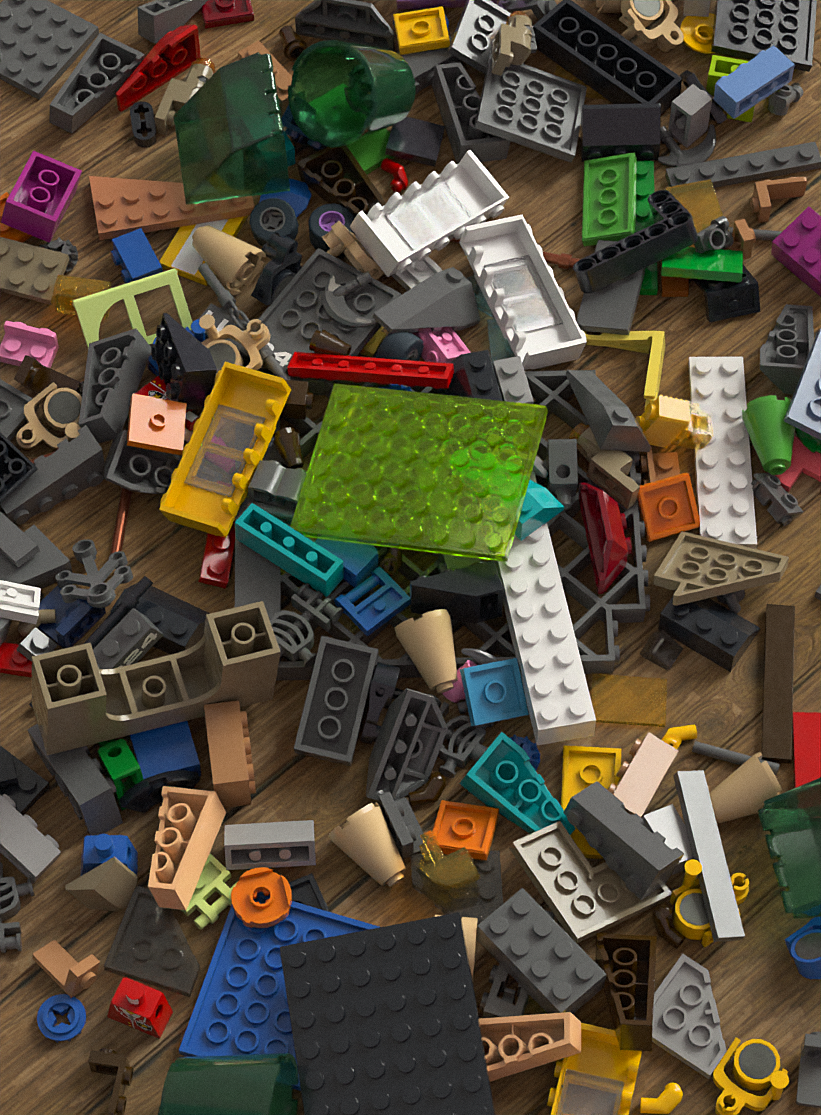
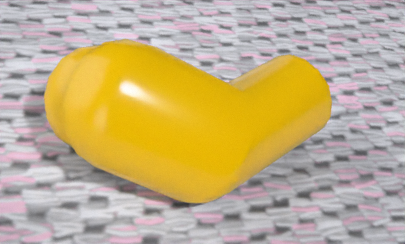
(675, 735)

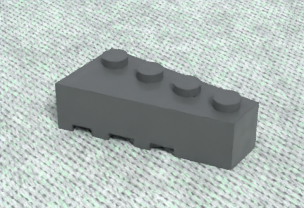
(93, 82)
(110, 380)
(58, 478)
(83, 784)
(622, 840)

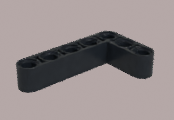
(670, 234)

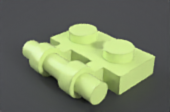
(211, 880)

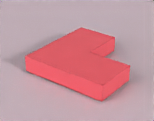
(802, 461)

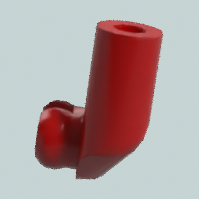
(400, 179)

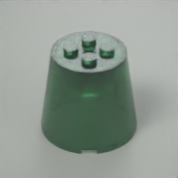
(349, 91)
(231, 1085)

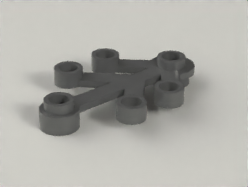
(100, 593)

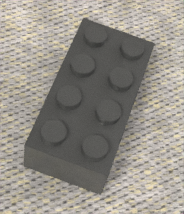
(336, 701)
(540, 955)

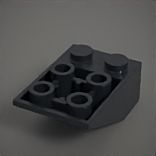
(183, 364)
(14, 468)
(466, 593)

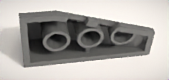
(788, 347)
(606, 414)

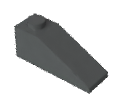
(163, 16)

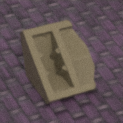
(105, 887)

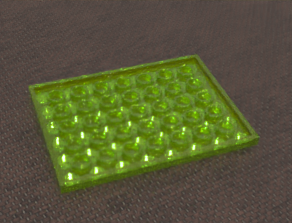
(420, 471)

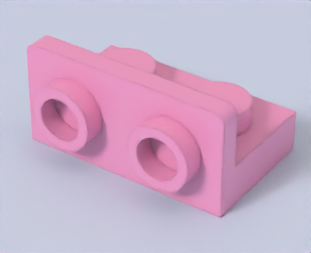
(29, 341)
(441, 345)

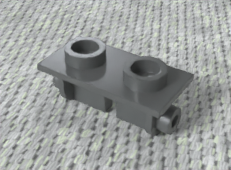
(768, 488)

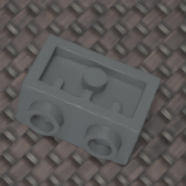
(402, 824)

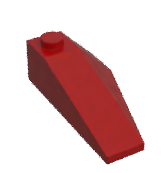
(165, 61)

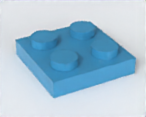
(494, 691)

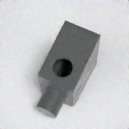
(562, 470)

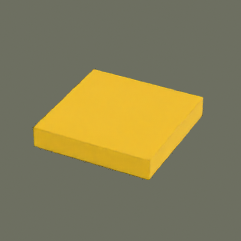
(421, 30)

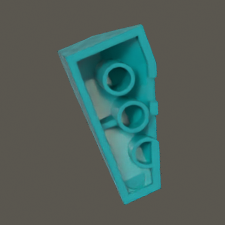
(537, 509)
(509, 782)

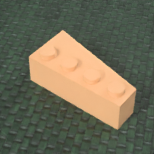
(183, 843)
(528, 1041)

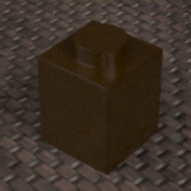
(298, 400)

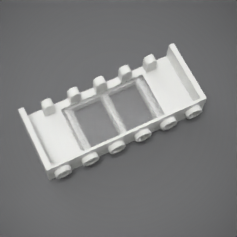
(429, 214)
(522, 292)

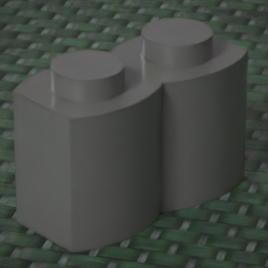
(276, 484)

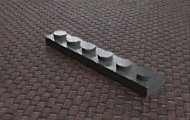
(748, 166)

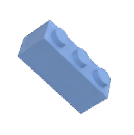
(753, 81)

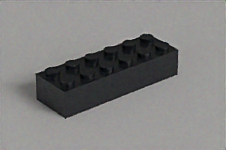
(604, 58)

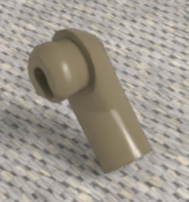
(45, 616)

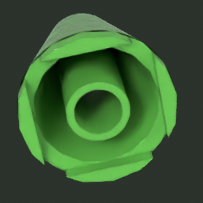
(769, 432)

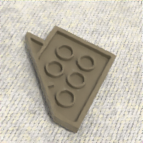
(711, 567)

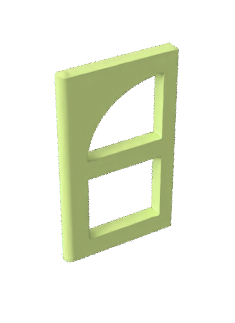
(93, 307)

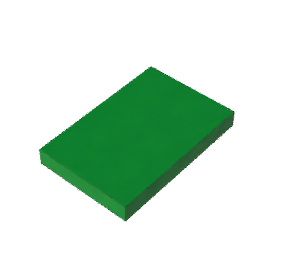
(710, 265)

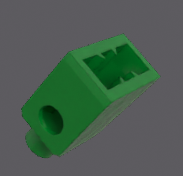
(119, 763)

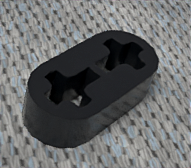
(139, 125)

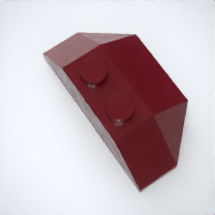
(604, 534)

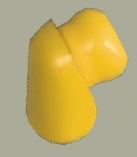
(665, 1102)

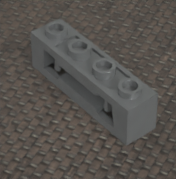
(494, 1006)

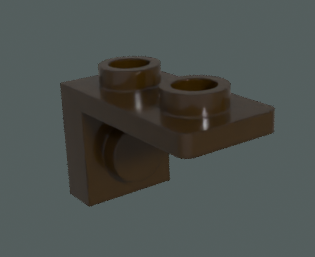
(38, 377)

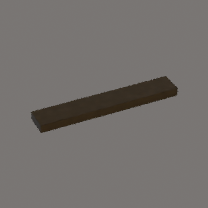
(778, 683)

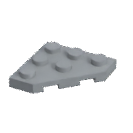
(688, 1017)

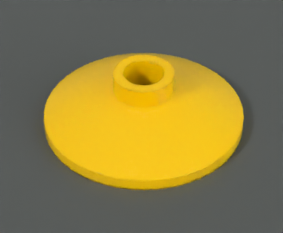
(698, 32)

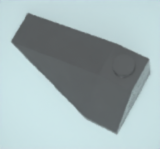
(435, 303)
(138, 467)

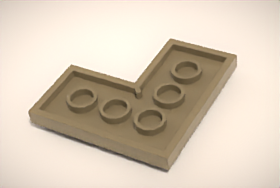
(30, 270)
(579, 896)

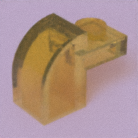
(699, 430)
(450, 870)

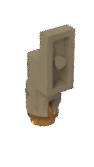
(513, 42)
(180, 92)
(607, 467)

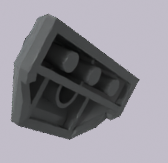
(345, 21)
(406, 745)

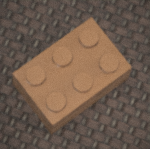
(230, 753)

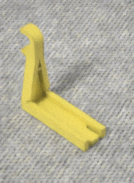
(640, 342)

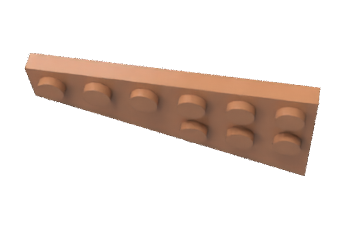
(154, 206)

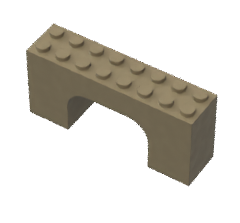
(90, 705)

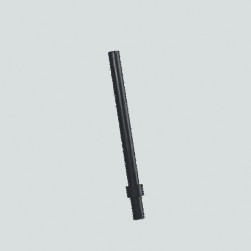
(128, 601)

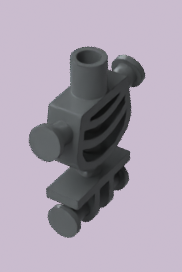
(288, 624)
(467, 737)
(11, 903)

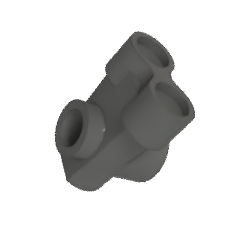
(783, 97)
(714, 236)

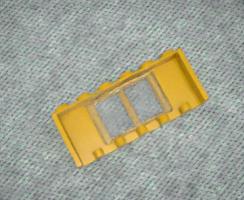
(225, 449)
(597, 1078)

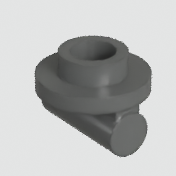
(732, 600)

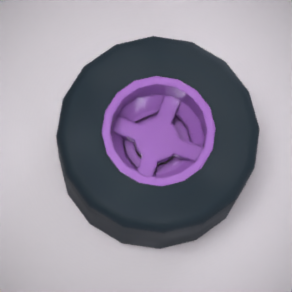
(323, 218)

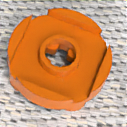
(266, 914)

